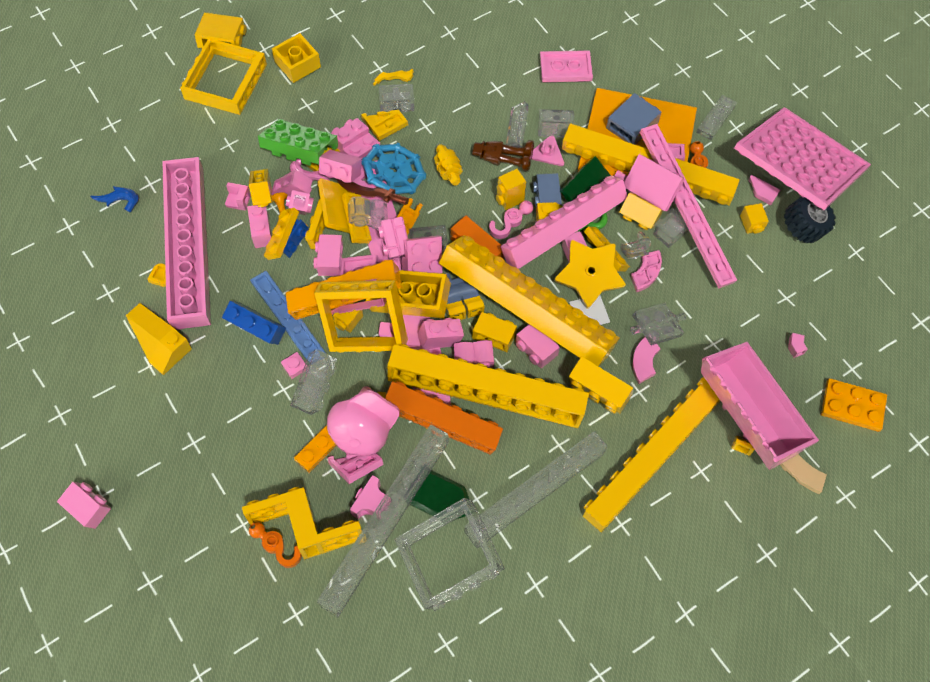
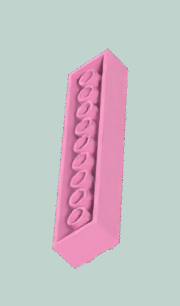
(185, 244)

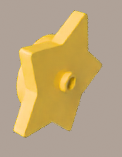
(590, 285)

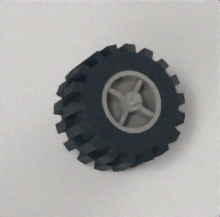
(808, 221)

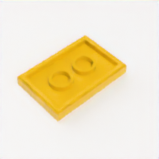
(332, 205)

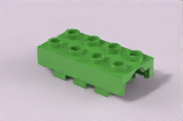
(296, 141)

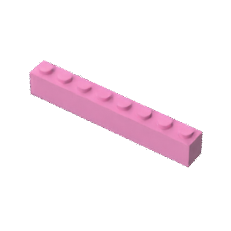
(564, 222)

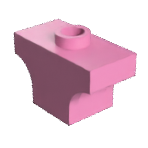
(367, 499)

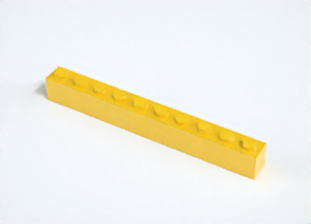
(623, 155)
(651, 456)

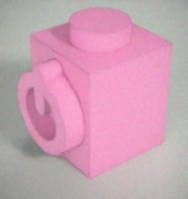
(300, 201)

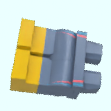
(463, 300)

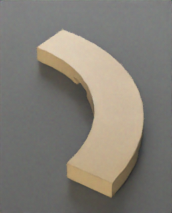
(805, 473)

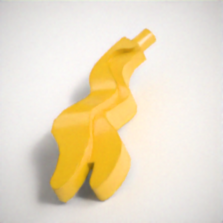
(402, 75)

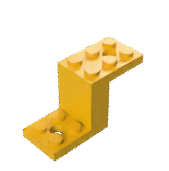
(298, 507)

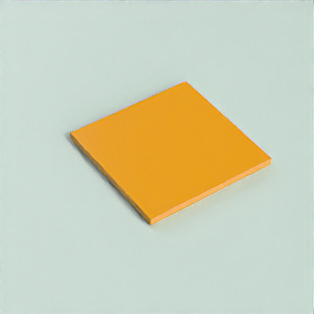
(675, 121)

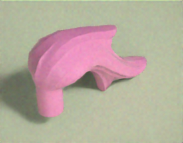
(312, 175)

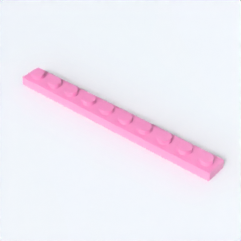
(690, 210)

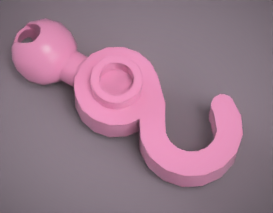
(512, 218)

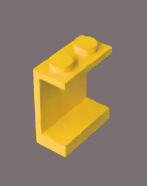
(220, 28)

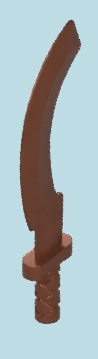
(373, 192)

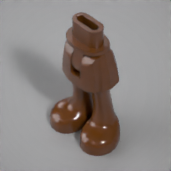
(494, 153)

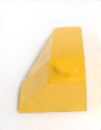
(158, 339)

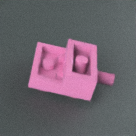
(423, 254)

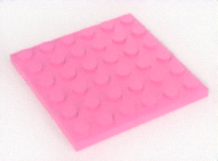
(803, 157)

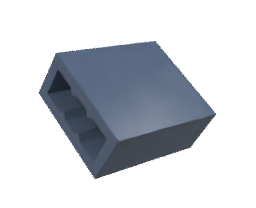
(631, 118)

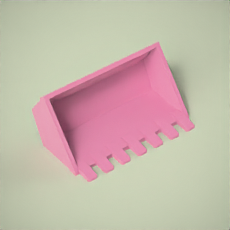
(757, 404)

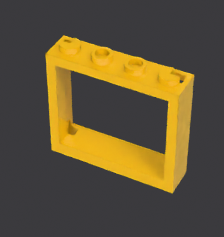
(231, 51)
(354, 290)

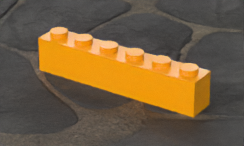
(302, 301)

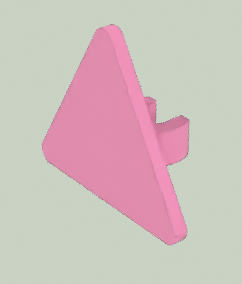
(548, 152)

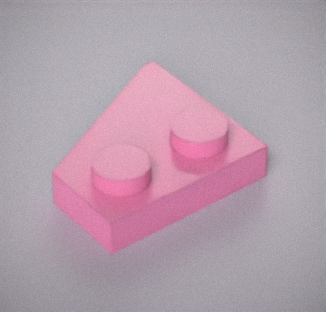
(355, 467)

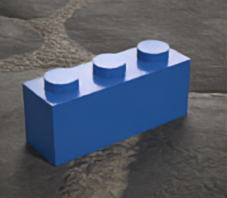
(254, 322)

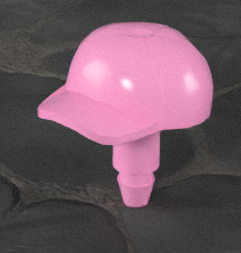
(362, 423)

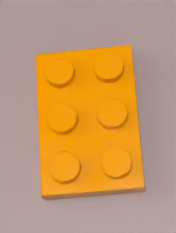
(854, 405)

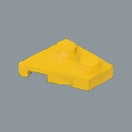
(385, 123)

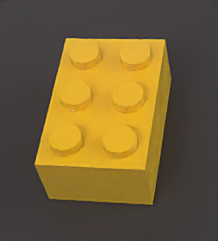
(601, 385)

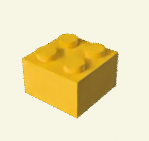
(296, 57)

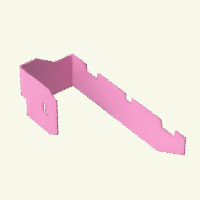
(360, 306)

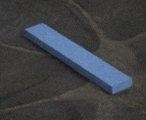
(278, 305)

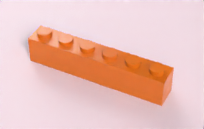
(451, 419)

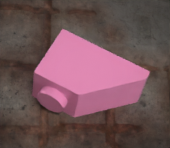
(292, 181)

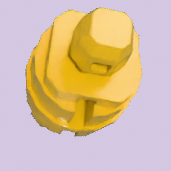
(448, 164)

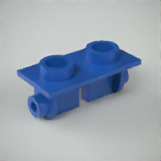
(297, 234)

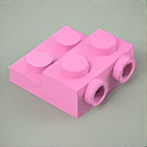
(354, 138)

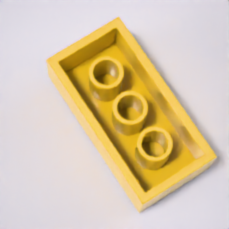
(420, 294)

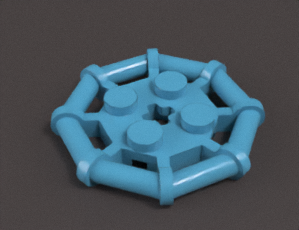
(397, 161)

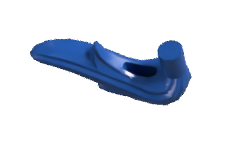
(119, 194)

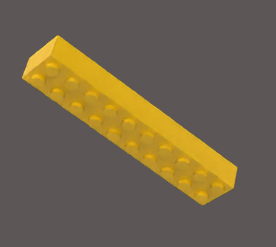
(529, 300)
(487, 386)

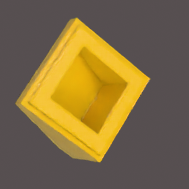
(742, 446)

